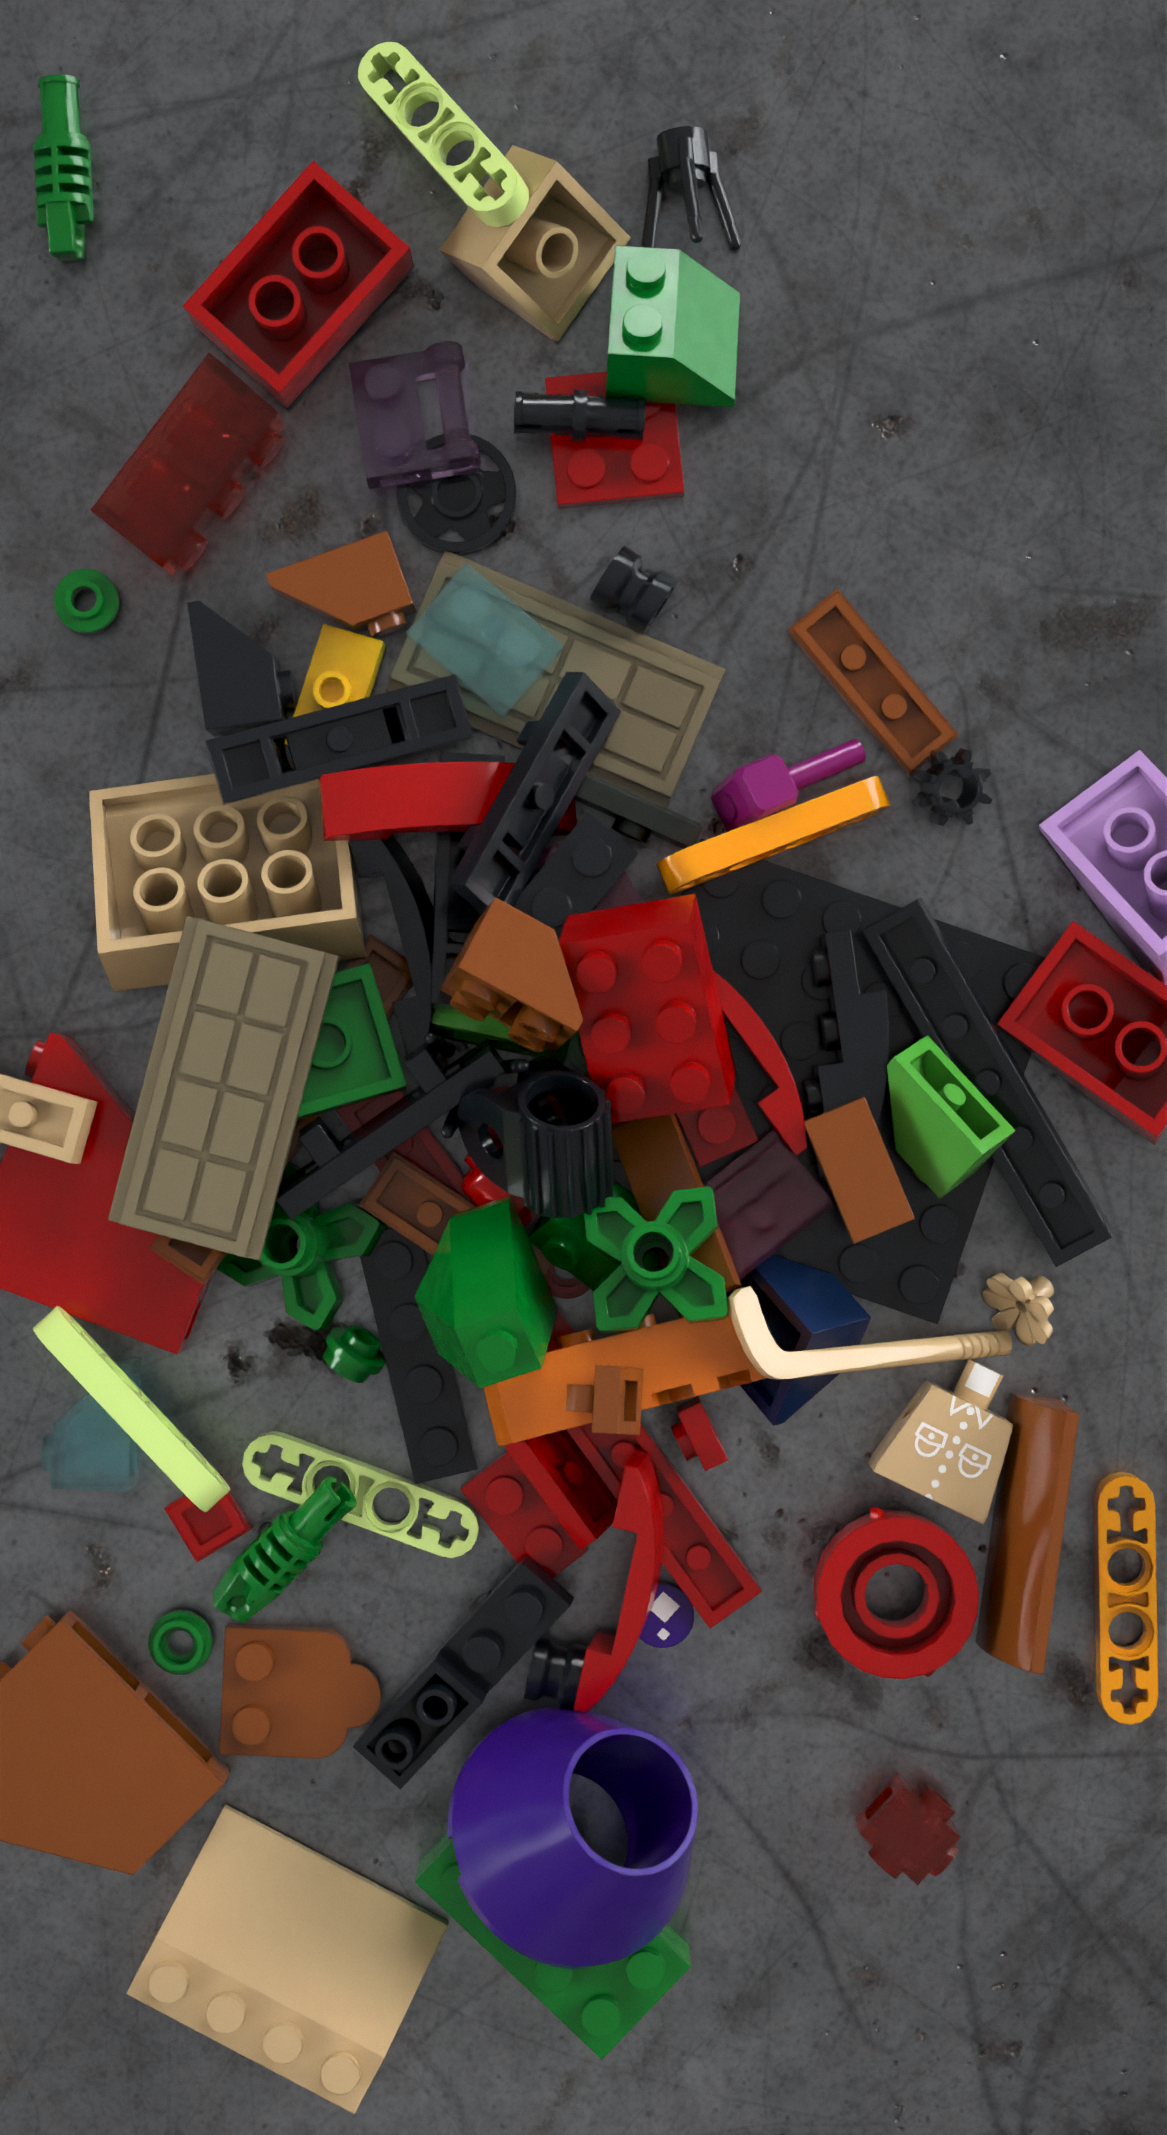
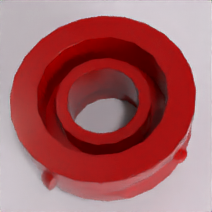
(906, 1645)

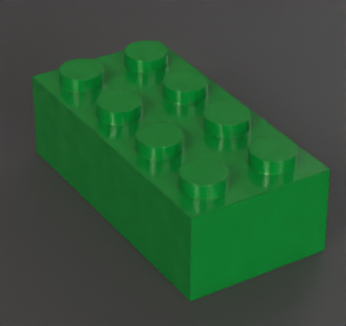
(593, 2001)

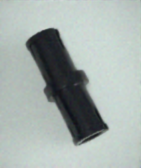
(579, 415)

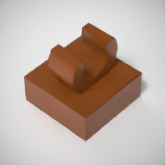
(612, 1399)

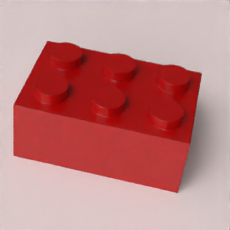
(299, 284)
(649, 1008)

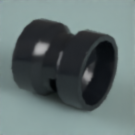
(637, 592)

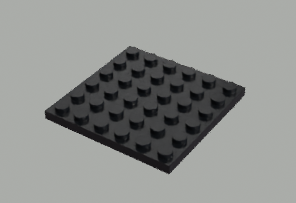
(761, 942)

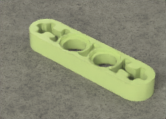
(442, 133)
(131, 1409)
(364, 1484)

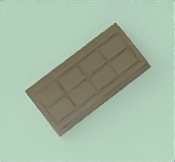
(653, 685)
(223, 1088)

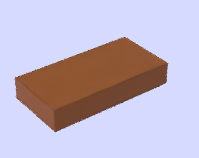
(858, 1170)

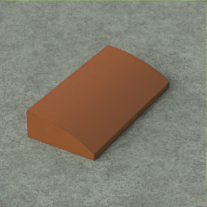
(1027, 1532)

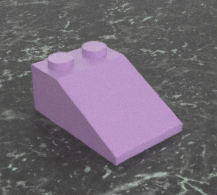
(1118, 853)

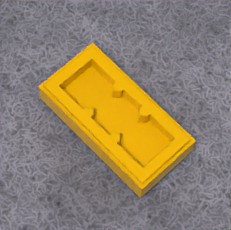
(340, 670)

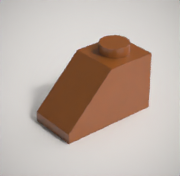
(351, 586)

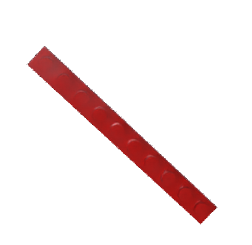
(693, 1544)

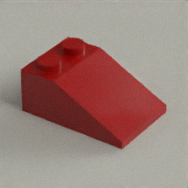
(1098, 1028)

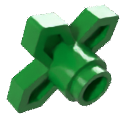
(678, 1232)
(307, 1274)

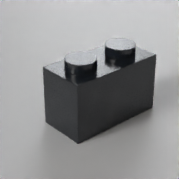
(577, 874)

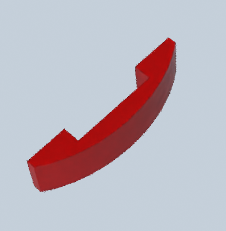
(414, 799)
(782, 1103)
(639, 1512)

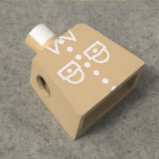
(949, 1443)

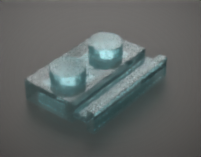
(485, 640)

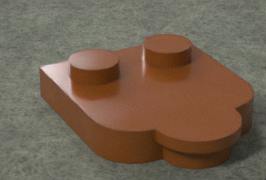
(291, 1691)

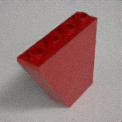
(57, 1223)

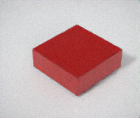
(208, 1530)

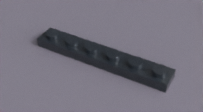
(959, 1024)

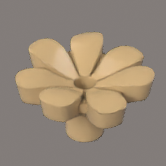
(1021, 1306)

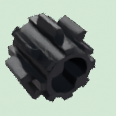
(972, 787)

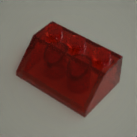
(190, 467)

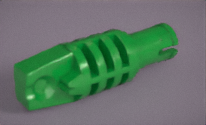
(63, 169)
(281, 1552)

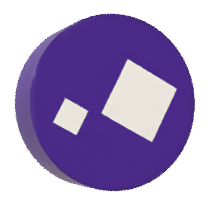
(669, 1617)

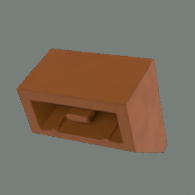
(517, 977)

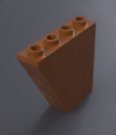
(93, 1754)

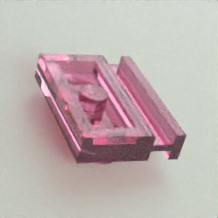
(764, 1202)

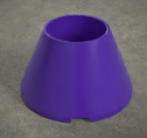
(530, 1866)

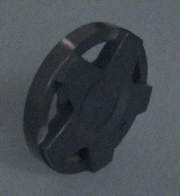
(461, 503)

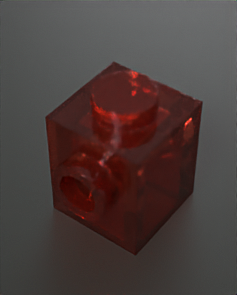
(909, 1830)

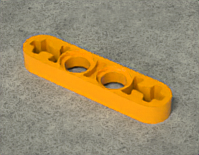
(773, 835)
(1133, 1597)

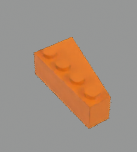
(676, 1364)

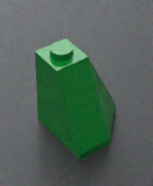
(487, 1296)

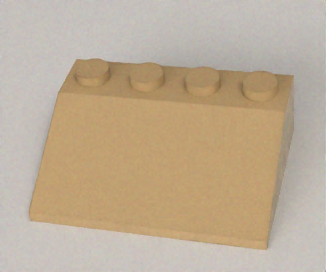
(242, 864)
(288, 1959)

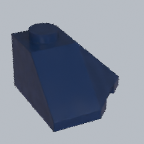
(802, 1313)

